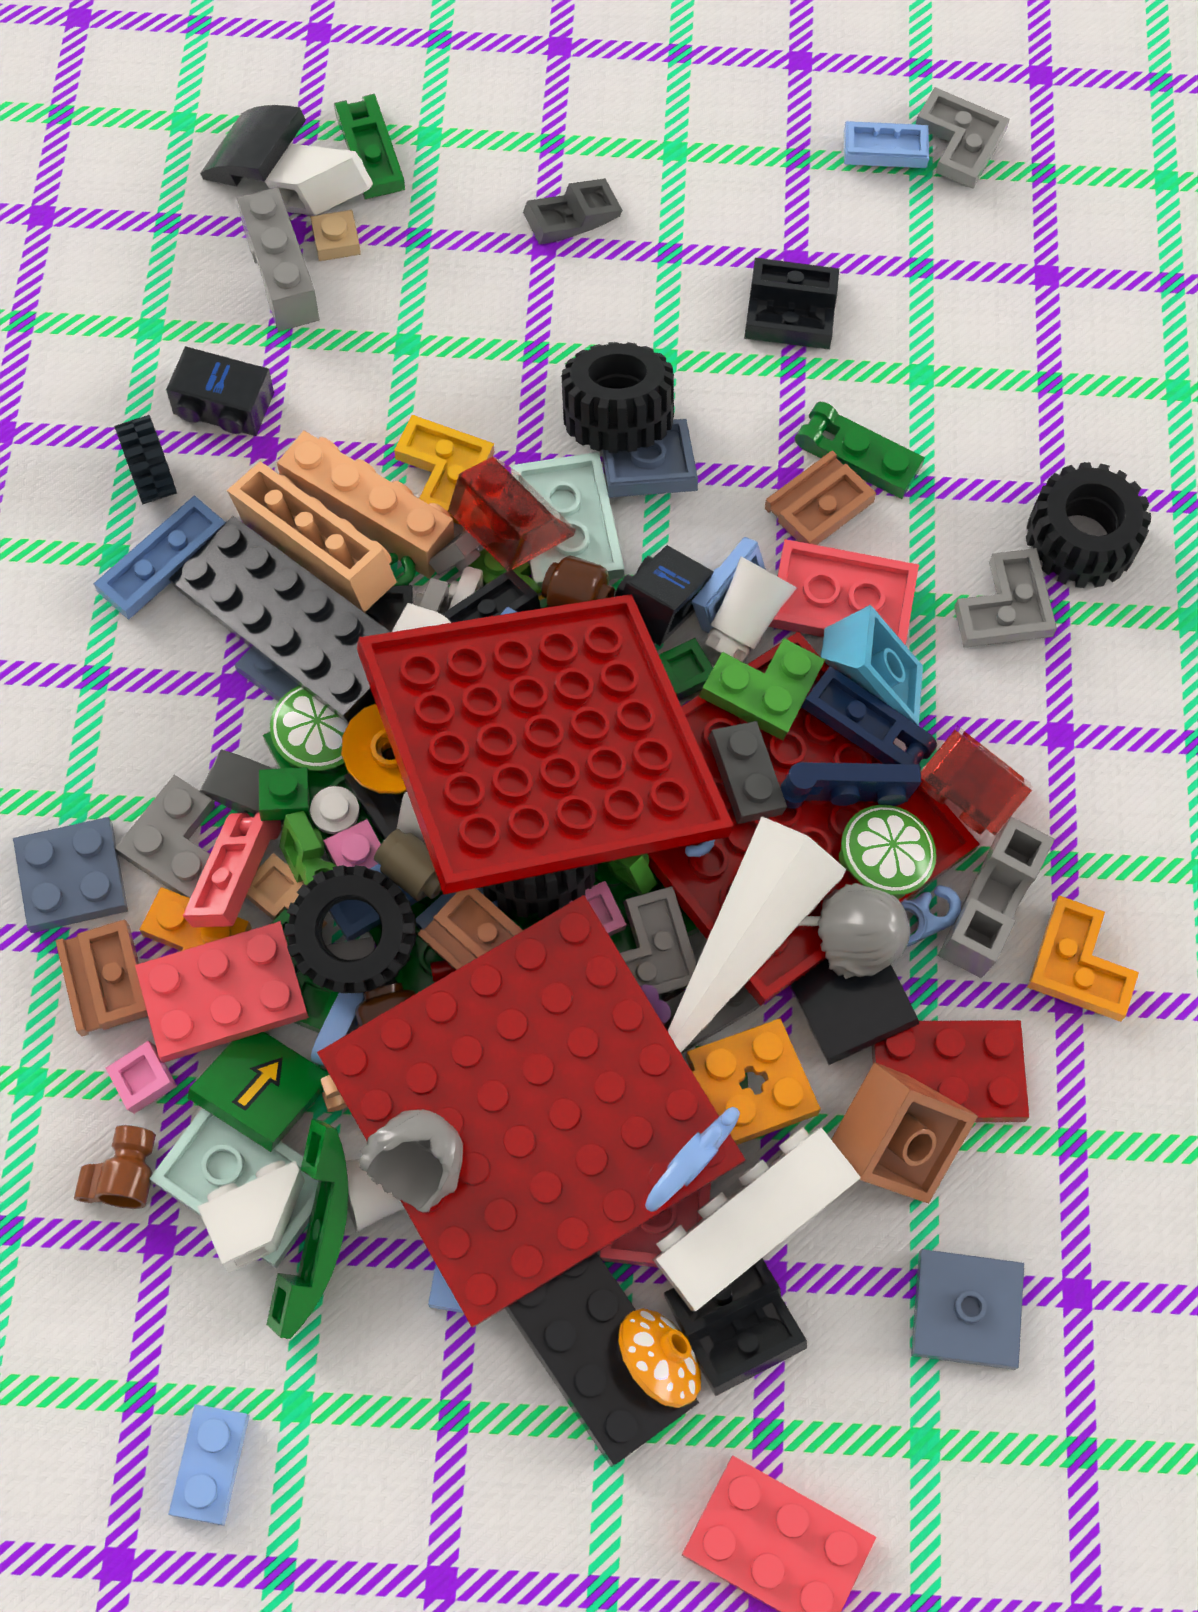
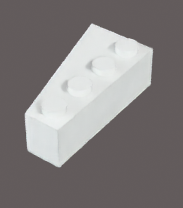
(754, 1218)

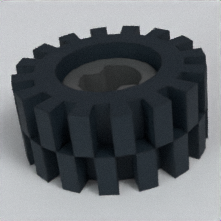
(145, 459)

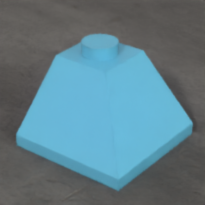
(876, 660)

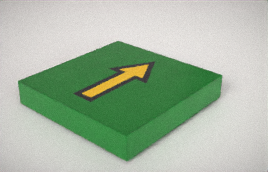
(259, 1088)

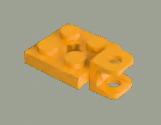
(765, 1052)

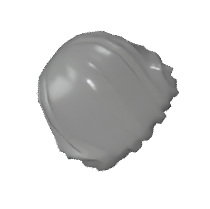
(862, 930)
(415, 1158)

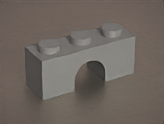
(278, 258)
(995, 896)

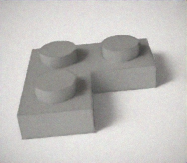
(970, 131)
(1018, 609)
(161, 837)
(661, 939)

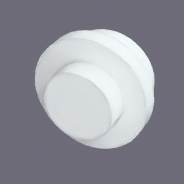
(334, 809)

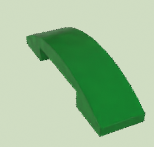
(298, 1294)

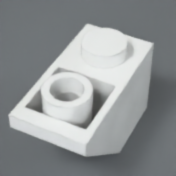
(318, 178)
(253, 1217)

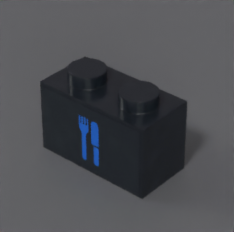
(220, 391)
(665, 590)

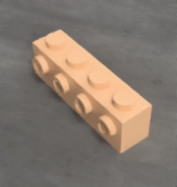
(370, 502)
(313, 536)

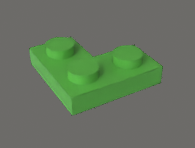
(767, 698)

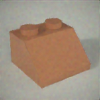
(902, 1133)

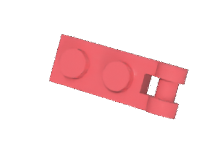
(230, 870)

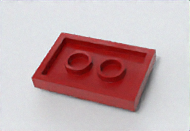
(967, 1062)

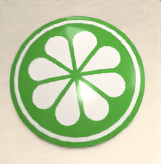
(307, 732)
(888, 850)

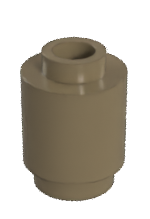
(408, 865)

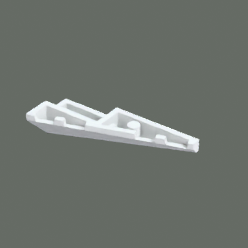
(770, 896)

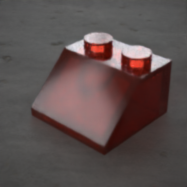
(506, 514)
(974, 782)

